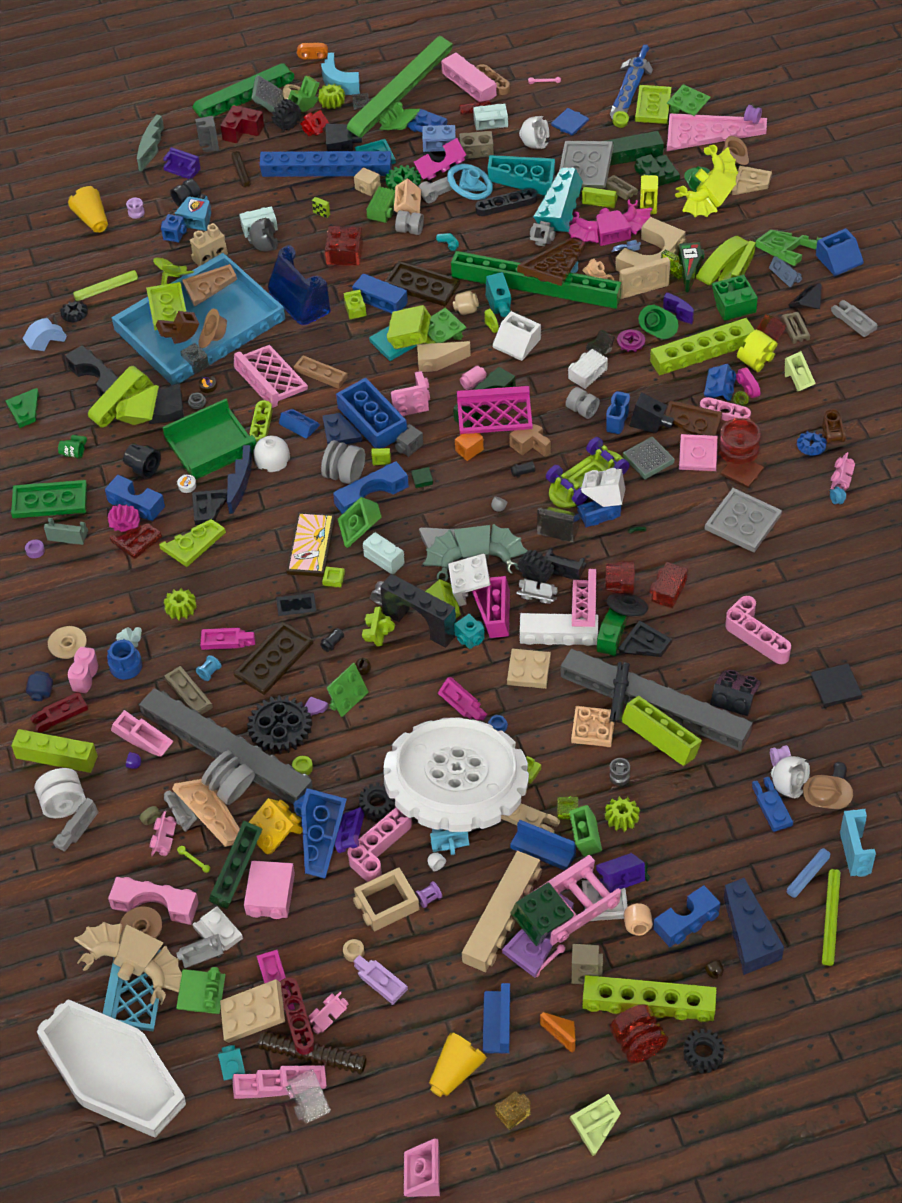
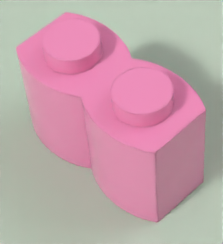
(83, 670)

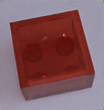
(343, 245)

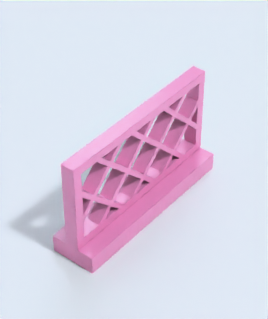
(258, 379)

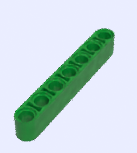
(240, 92)

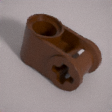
(833, 426)

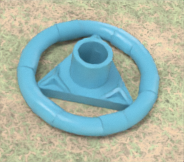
(470, 182)

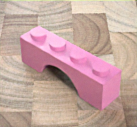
(130, 894)

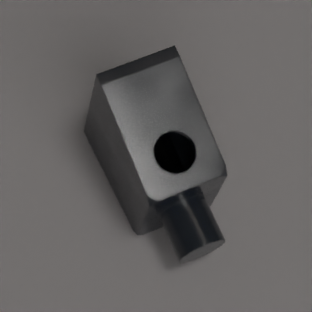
(340, 138)
(649, 414)

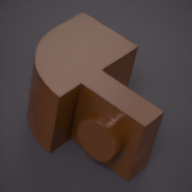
(180, 329)

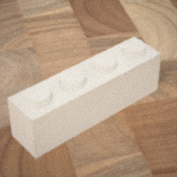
(555, 629)

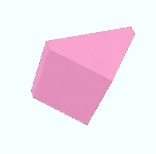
(422, 1170)

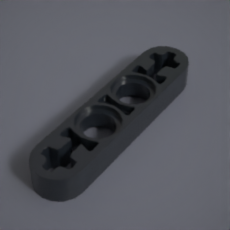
(483, 206)

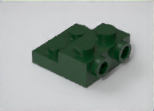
(658, 166)

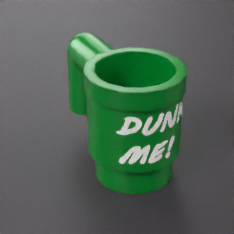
(72, 447)

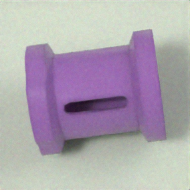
(428, 894)

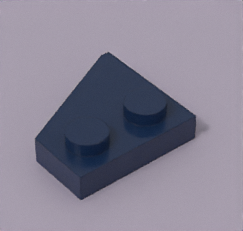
(340, 430)

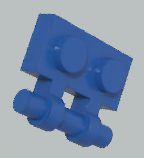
(425, 118)

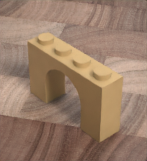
(656, 233)

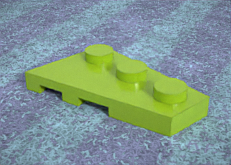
(193, 544)

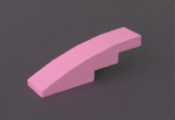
(271, 1082)

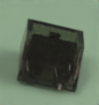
(557, 523)

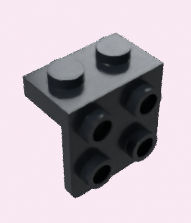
(735, 692)

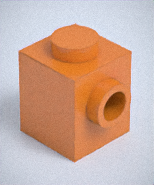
(469, 445)

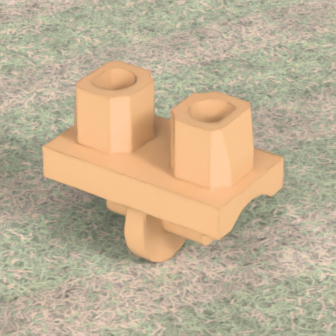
(596, 269)

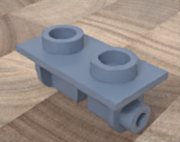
(785, 271)

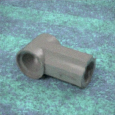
(430, 191)

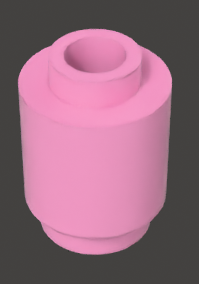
(473, 377)

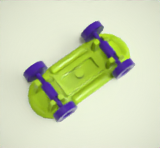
(566, 487)

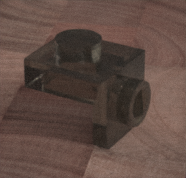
(602, 344)
(195, 357)

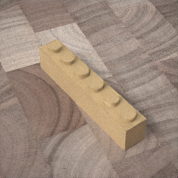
(496, 919)

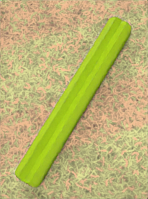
(105, 285)

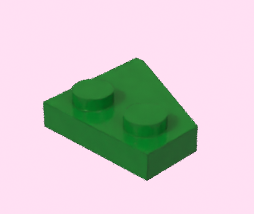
(24, 407)

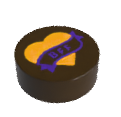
(207, 384)

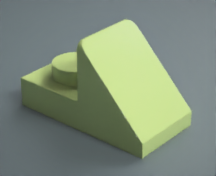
(798, 369)

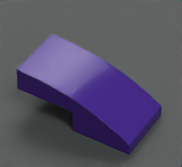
(676, 305)

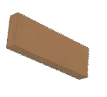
(320, 371)

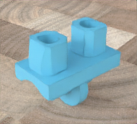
(447, 840)

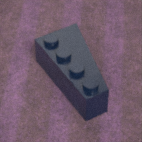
(751, 929)

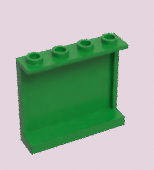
(208, 439)

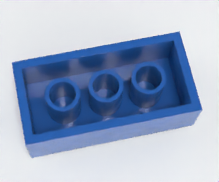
(371, 413)

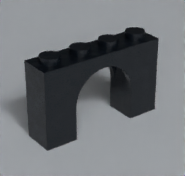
(400, 595)

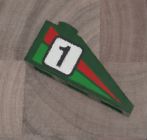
(690, 257)

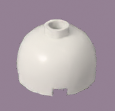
(534, 132)
(271, 453)
(790, 775)

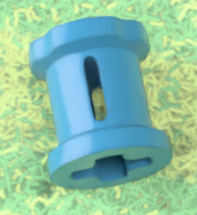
(208, 668)

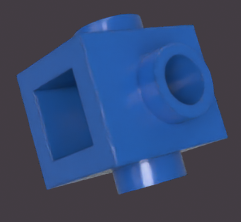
(173, 228)

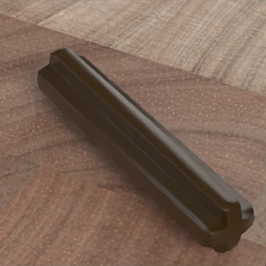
(241, 170)

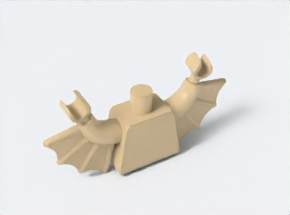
(134, 954)

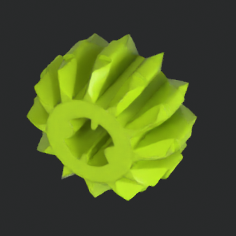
(331, 96)
(180, 604)
(622, 813)

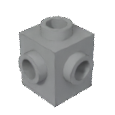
(537, 230)

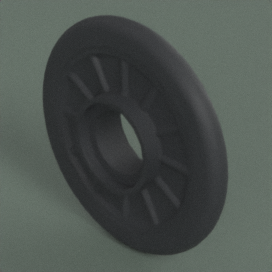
(627, 604)

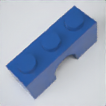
(122, 492)
(675, 928)

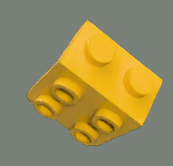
(276, 824)

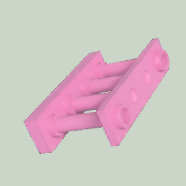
(568, 880)

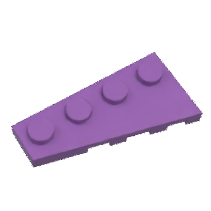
(525, 953)

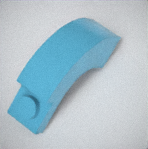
(348, 80)

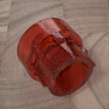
(620, 577)

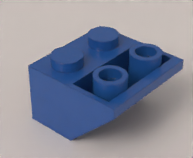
(839, 252)

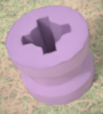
(135, 208)
(778, 754)

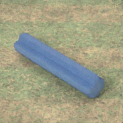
(808, 873)

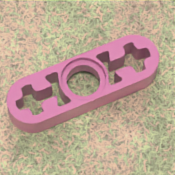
(739, 410)

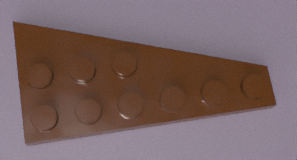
(553, 263)

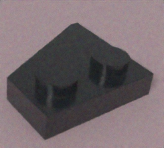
(208, 504)

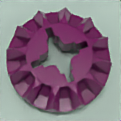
(625, 336)

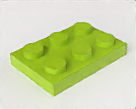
(652, 104)
(165, 302)

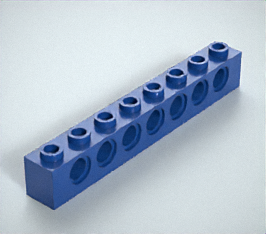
(324, 163)

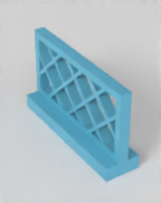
(113, 998)

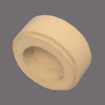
(353, 949)

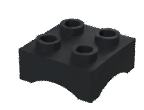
(168, 405)

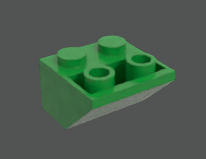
(734, 297)

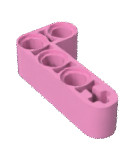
(742, 624)
(394, 821)

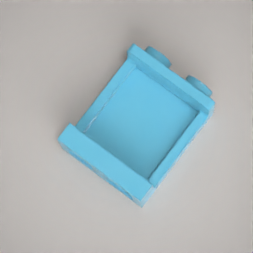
(859, 861)

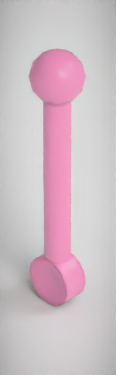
(531, 80)
(560, 949)

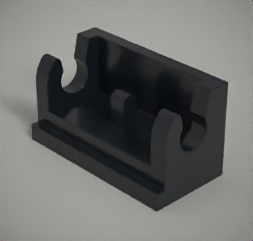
(566, 567)

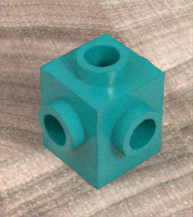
(469, 631)

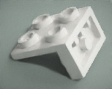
(468, 576)

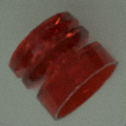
(638, 1033)

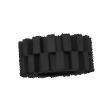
(286, 115)
(535, 566)
(372, 793)
(703, 1039)

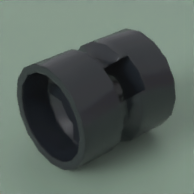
(187, 189)

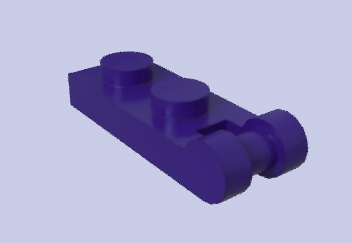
(349, 830)

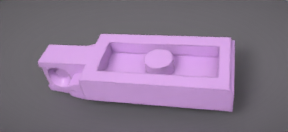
(380, 979)

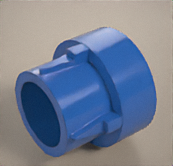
(124, 660)

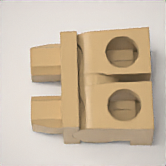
(207, 244)

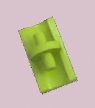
(379, 625)

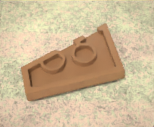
(208, 283)

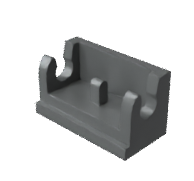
(207, 133)

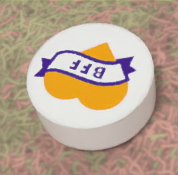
(186, 483)

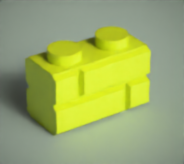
(649, 192)

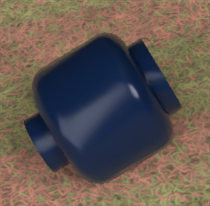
(39, 686)

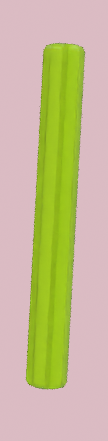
(831, 917)

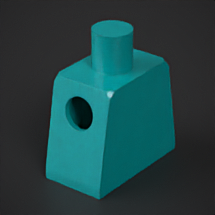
(498, 300)

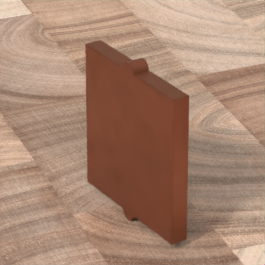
(742, 473)

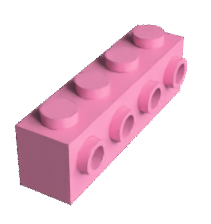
(468, 78)

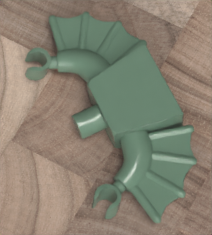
(473, 542)

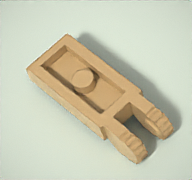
(533, 817)

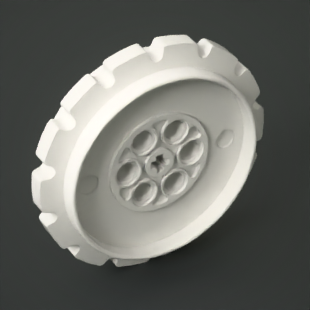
(456, 774)

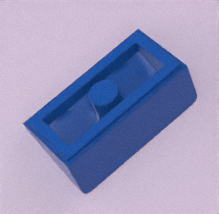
(298, 423)

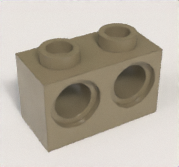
(477, 144)
(585, 961)

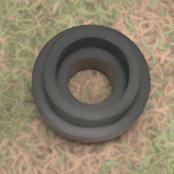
(196, 401)

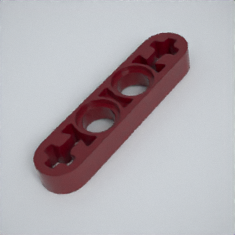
(297, 1015)

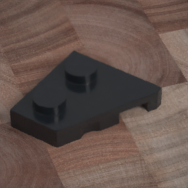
(645, 641)

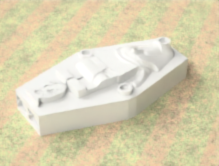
(111, 1068)

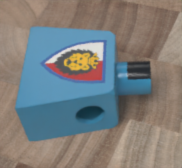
(195, 212)

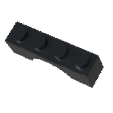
(84, 362)

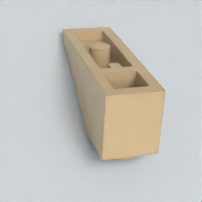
(440, 355)

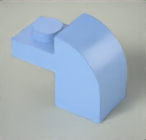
(41, 333)

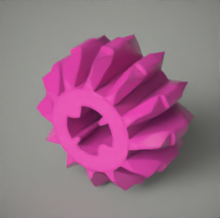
(123, 518)

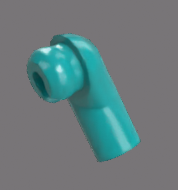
(450, 239)

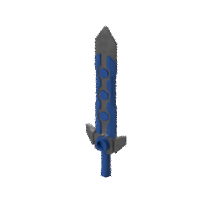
(631, 81)

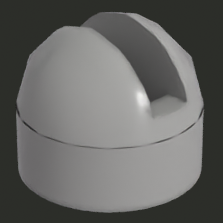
(498, 504)

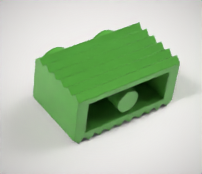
(381, 205)
(585, 830)

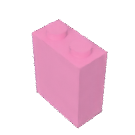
(269, 889)

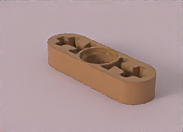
(503, 85)

